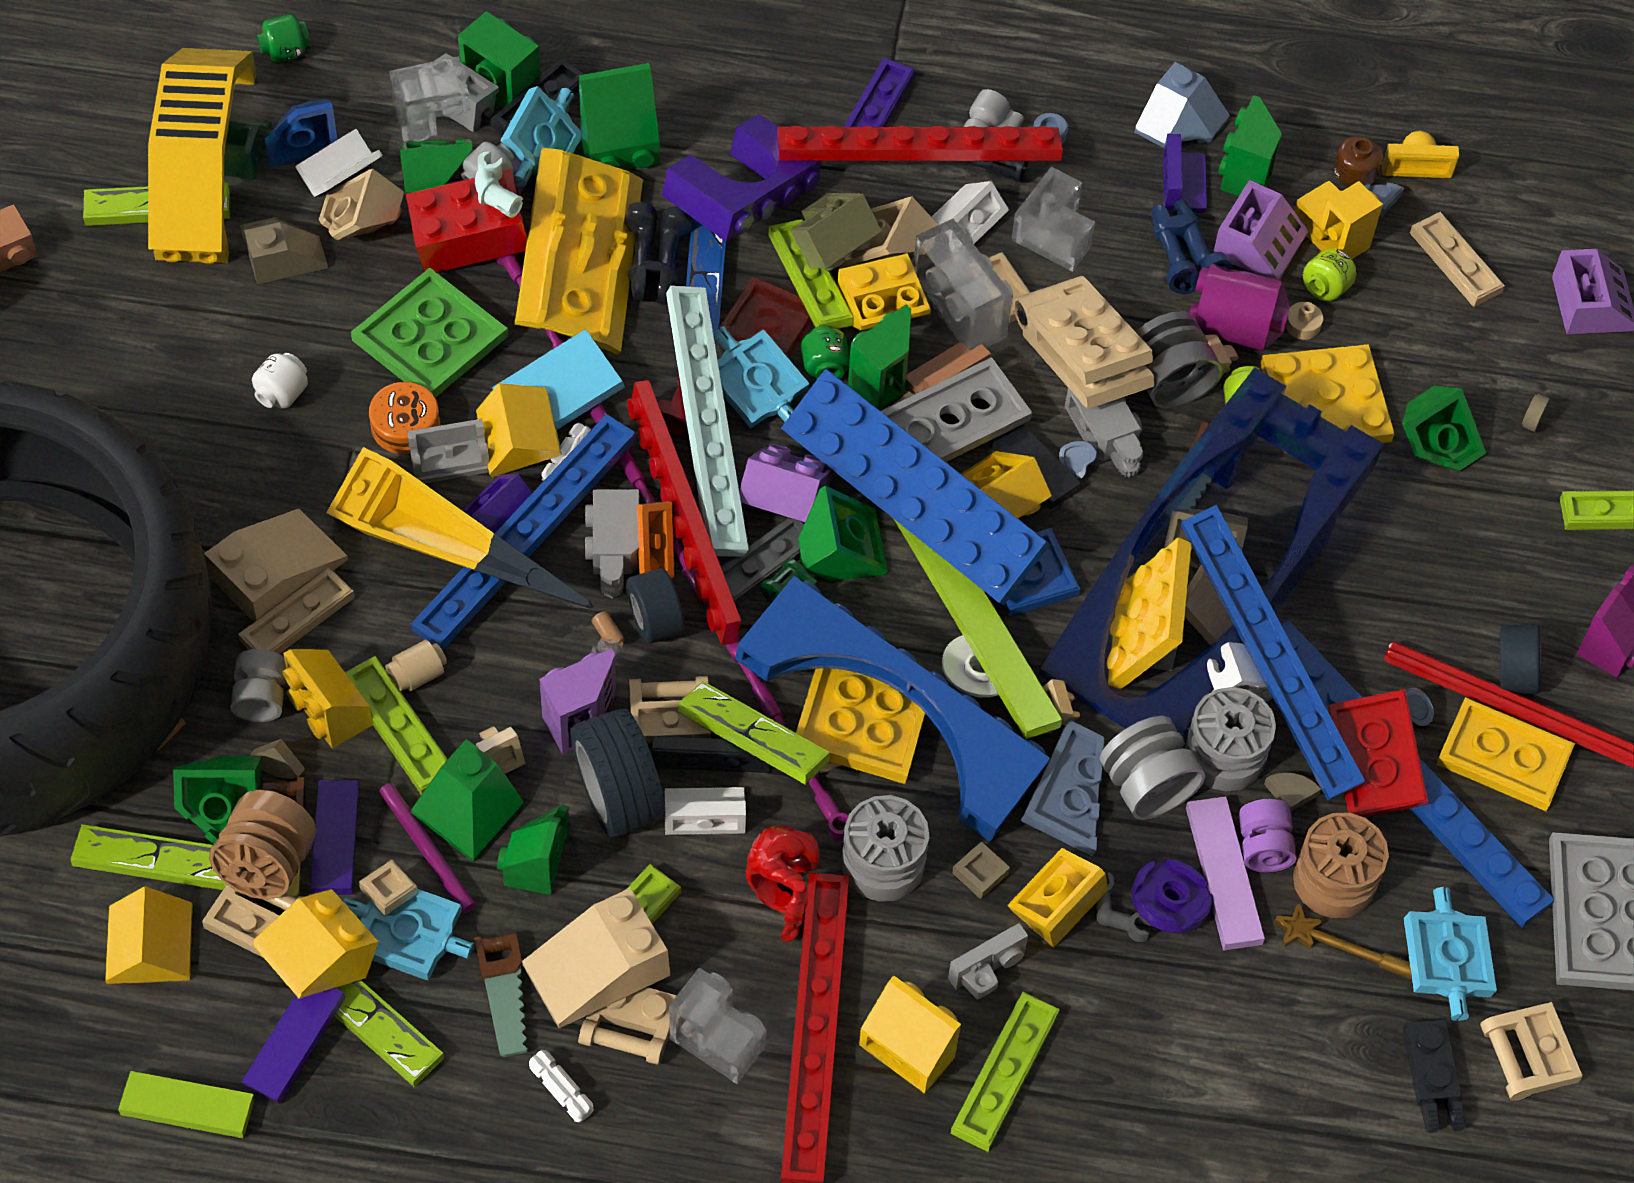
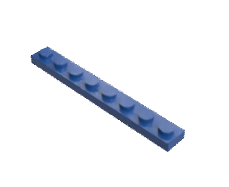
(527, 528)
(1272, 653)

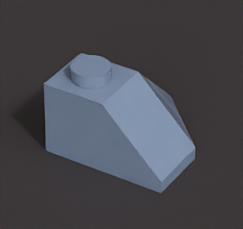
(1183, 106)

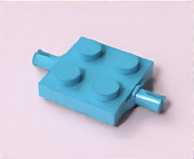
(540, 125)
(757, 377)
(414, 933)
(1449, 954)

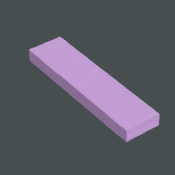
(1225, 873)

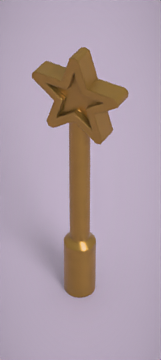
(1304, 930)

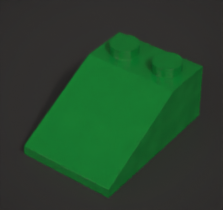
(619, 117)

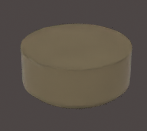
(1535, 412)

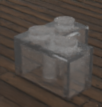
(426, 93)
(1050, 222)
(713, 1030)

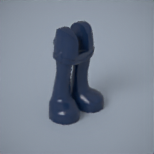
(1184, 226)

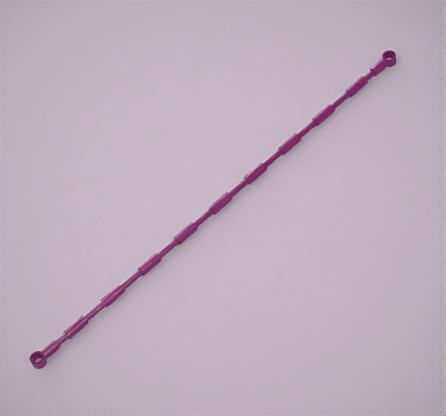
(759, 688)

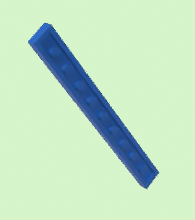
(1445, 815)

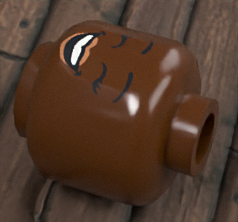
(1357, 160)

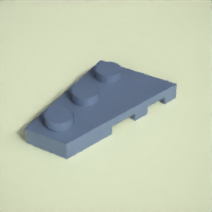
(1068, 790)

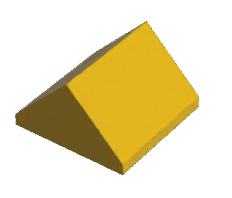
(518, 427)
(1059, 895)
(149, 938)

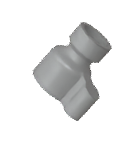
(992, 110)

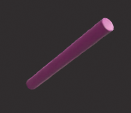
(427, 848)

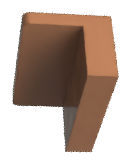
(945, 366)

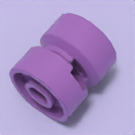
(1267, 835)

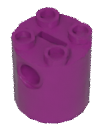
(1240, 306)

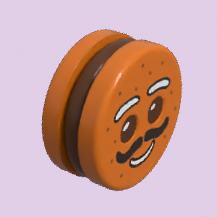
(401, 409)

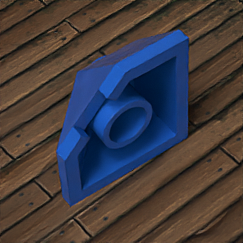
(301, 133)

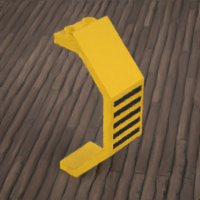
(189, 153)

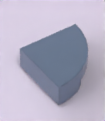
(1387, 194)

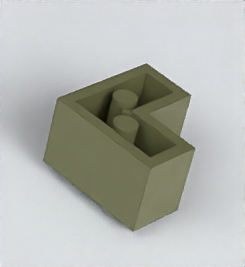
(834, 229)

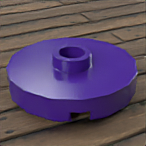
(1171, 896)

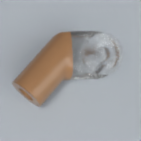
(610, 634)

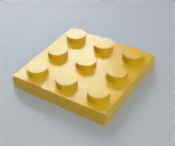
(1338, 383)
(1149, 614)
(861, 723)

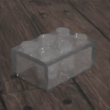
(962, 285)

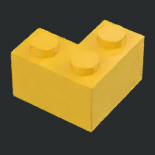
(1339, 217)

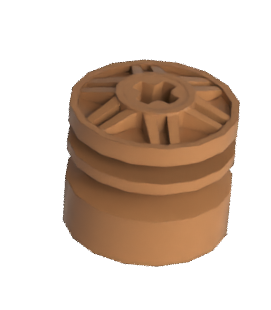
(263, 844)
(1335, 883)

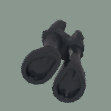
(642, 222)

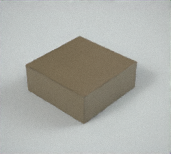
(981, 870)

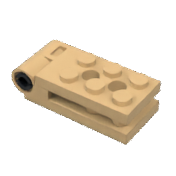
(1085, 341)

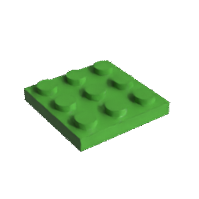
(429, 333)

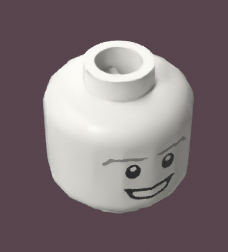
(279, 380)

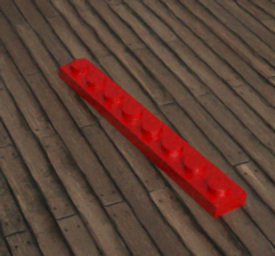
(919, 143)
(686, 519)
(815, 1030)

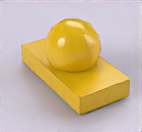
(1420, 158)

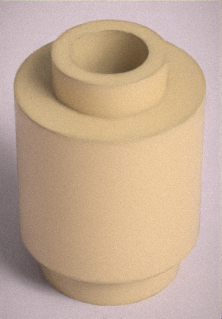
(416, 665)

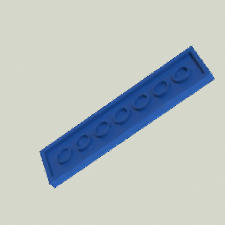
(915, 487)

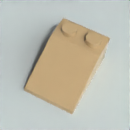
(271, 561)
(598, 959)

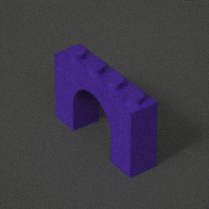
(731, 205)

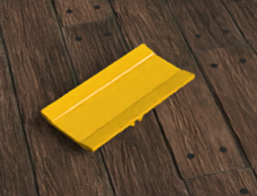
(579, 249)

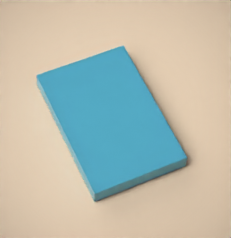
(574, 376)

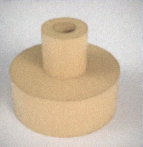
(1304, 320)

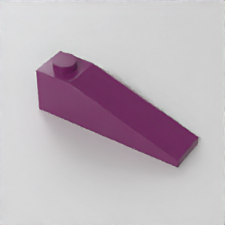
(1611, 632)

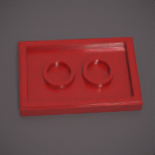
(1385, 751)

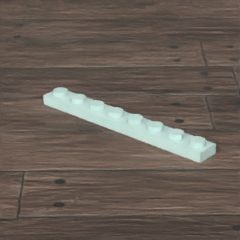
(707, 420)

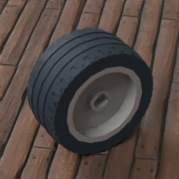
(618, 772)

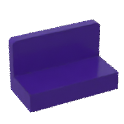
(1183, 176)
(498, 501)

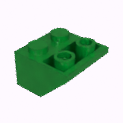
(1250, 149)
(881, 359)

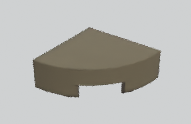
(279, 760)
(1292, 788)

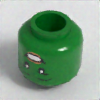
(283, 38)
(824, 350)

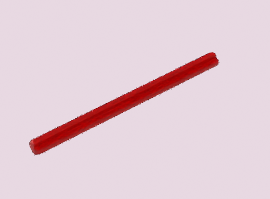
(1511, 703)

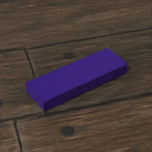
(881, 95)
(335, 837)
(292, 1043)

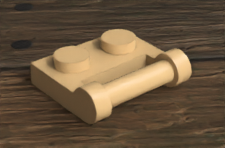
(662, 717)
(242, 919)
(641, 1011)
(1543, 1046)

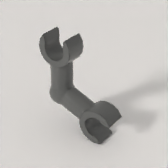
(1108, 917)

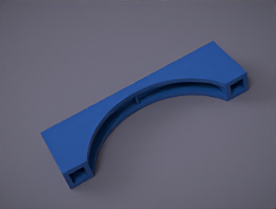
(812, 633)

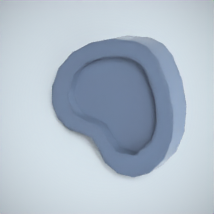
(1077, 456)
(1420, 707)

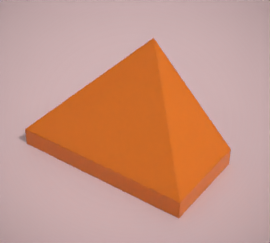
(655, 537)

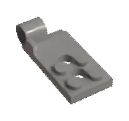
(976, 426)

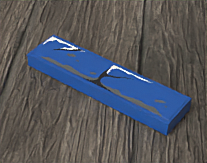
(707, 267)

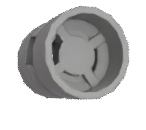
(257, 685)

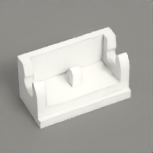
(1238, 671)

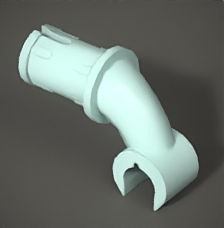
(489, 189)

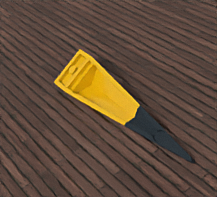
(402, 510)

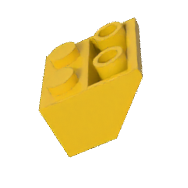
(881, 287)
(326, 695)
(911, 1034)

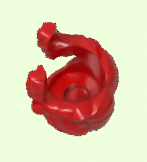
(779, 858)

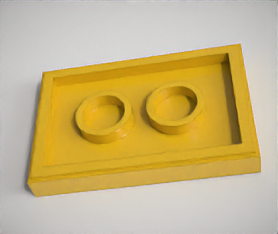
(1505, 754)

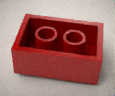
(458, 230)

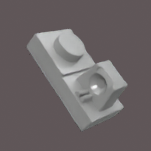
(977, 966)

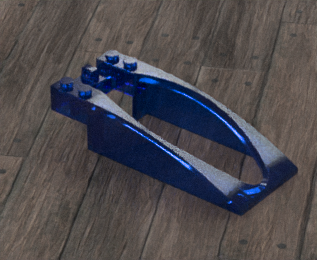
(1254, 410)

